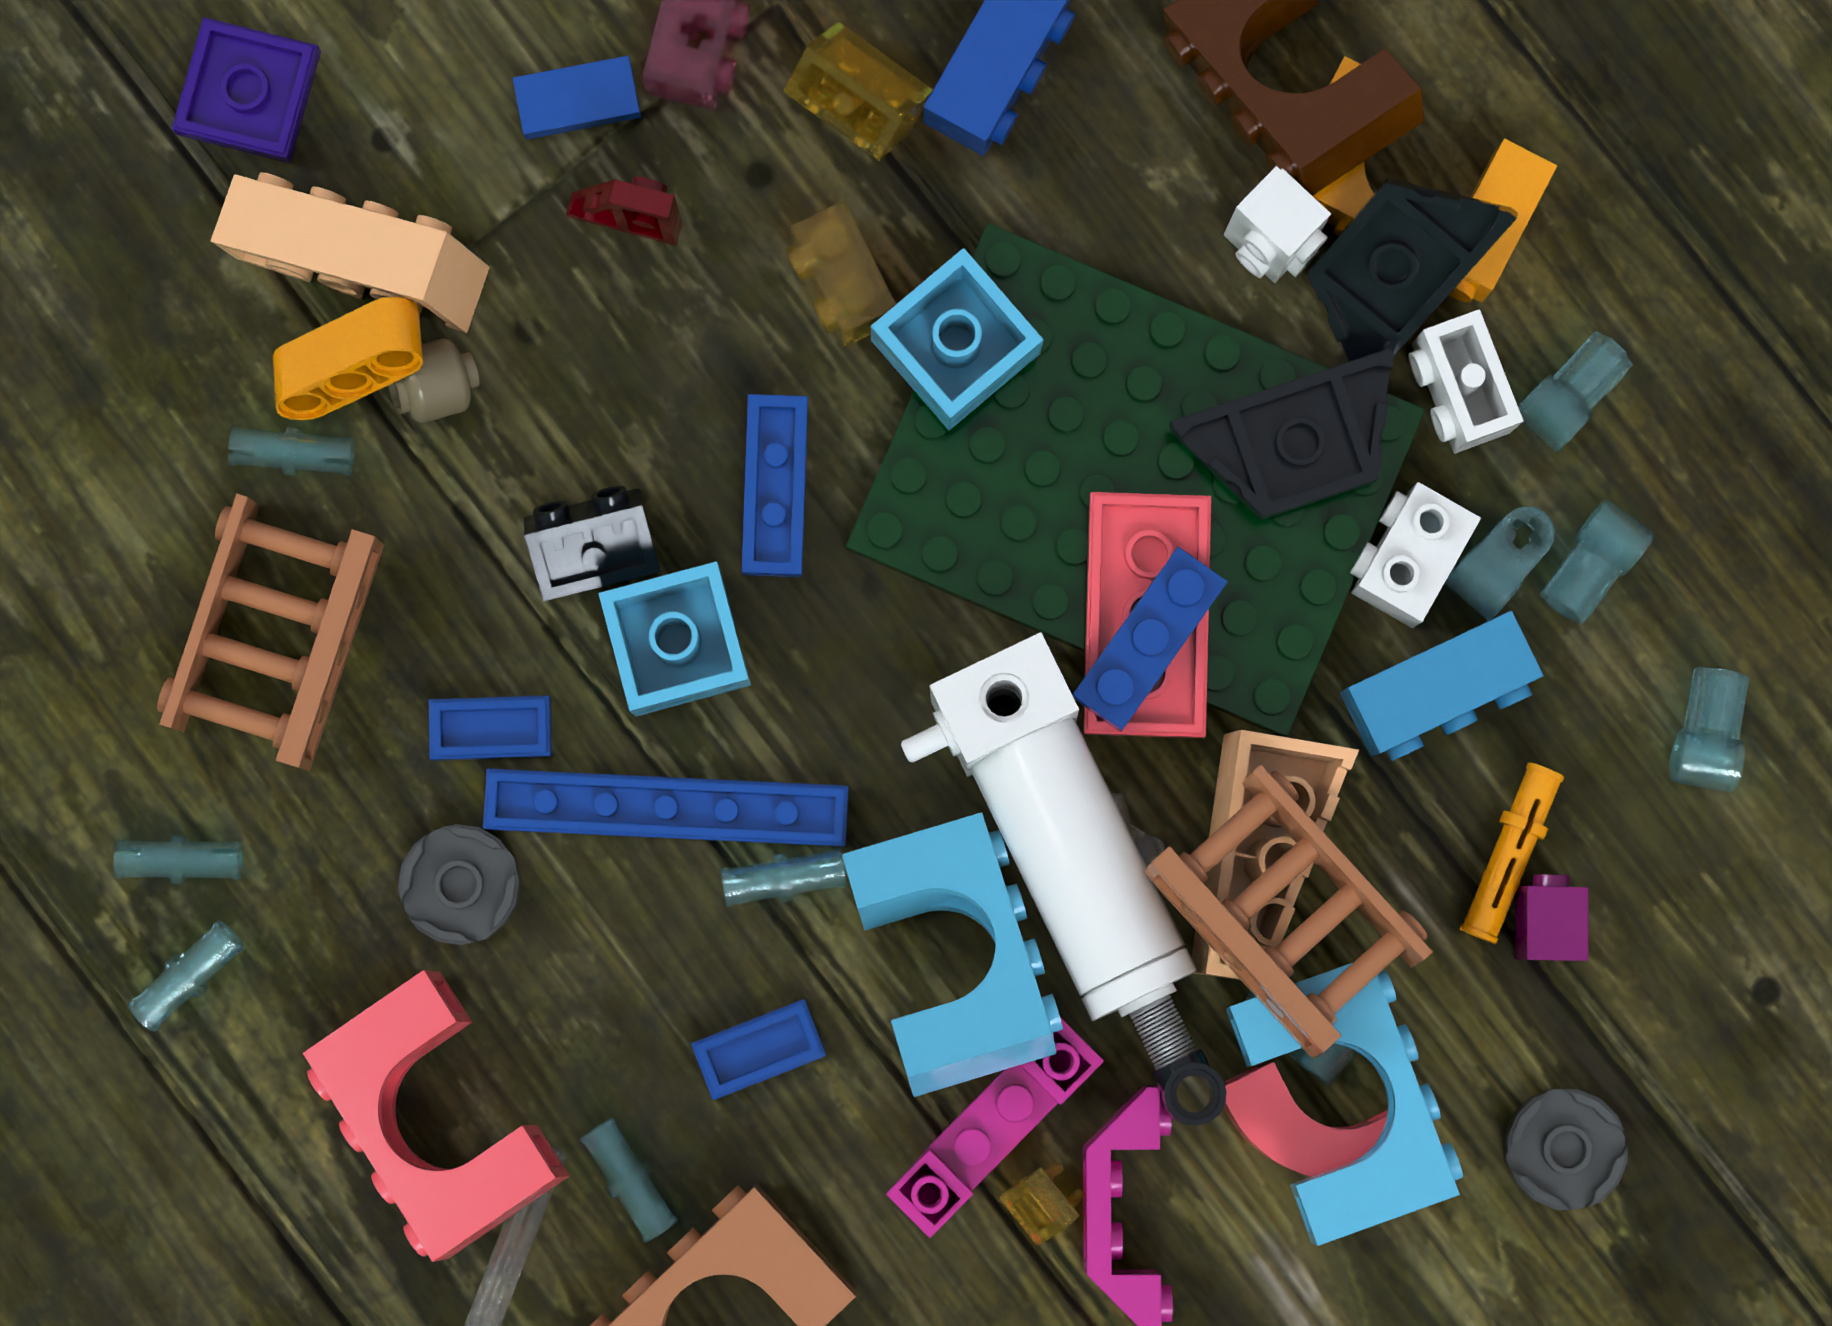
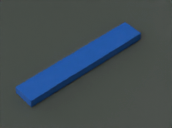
(665, 807)

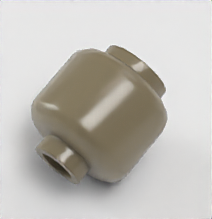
(440, 385)

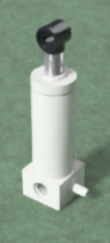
(1072, 851)

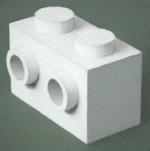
(1277, 227)
(1464, 382)
(1414, 553)

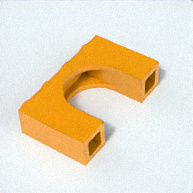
(1510, 179)

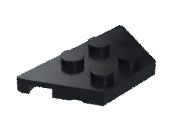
(1401, 262)
(1296, 437)

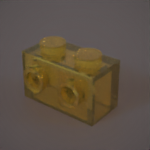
(858, 90)
(842, 272)

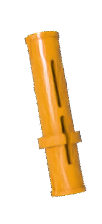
(1512, 852)

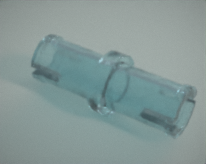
(291, 451)
(178, 859)
(783, 877)
(186, 976)
(628, 1179)

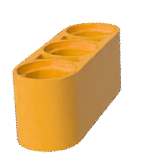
(347, 358)

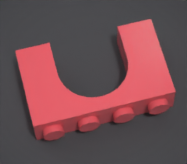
(362, 1073)

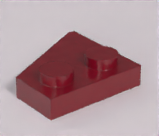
(632, 207)

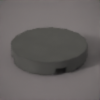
(459, 884)
(1565, 1149)

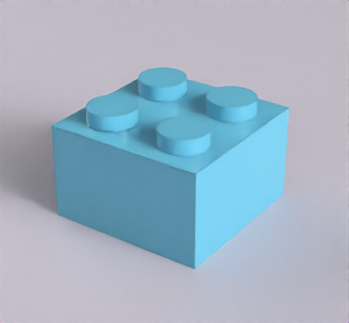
(956, 339)
(674, 639)

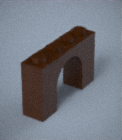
(1308, 133)

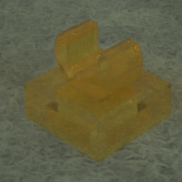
(1041, 1205)

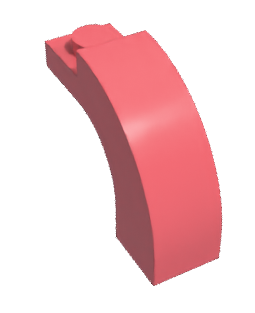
(1282, 1132)

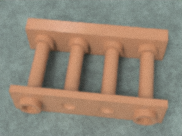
(313, 676)
(1269, 969)

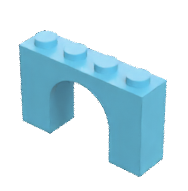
(1004, 1016)
(1407, 1163)

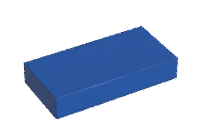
(576, 97)
(490, 728)
(758, 1049)

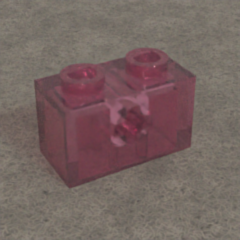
(687, 73)

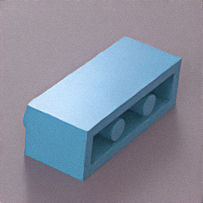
(1443, 687)

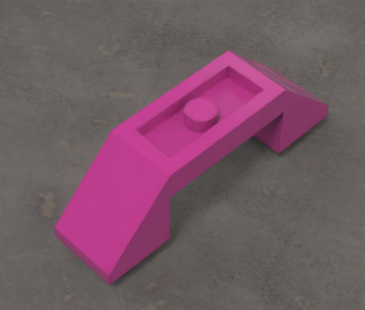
(1132, 1127)
(990, 1130)

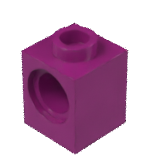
(1551, 920)

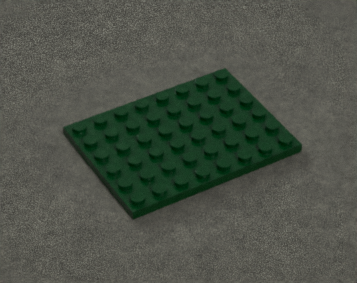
(1005, 493)

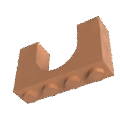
(749, 1242)

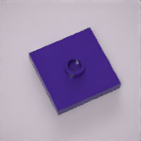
(246, 90)

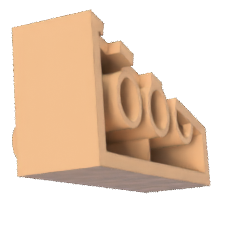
(350, 246)
(1317, 776)

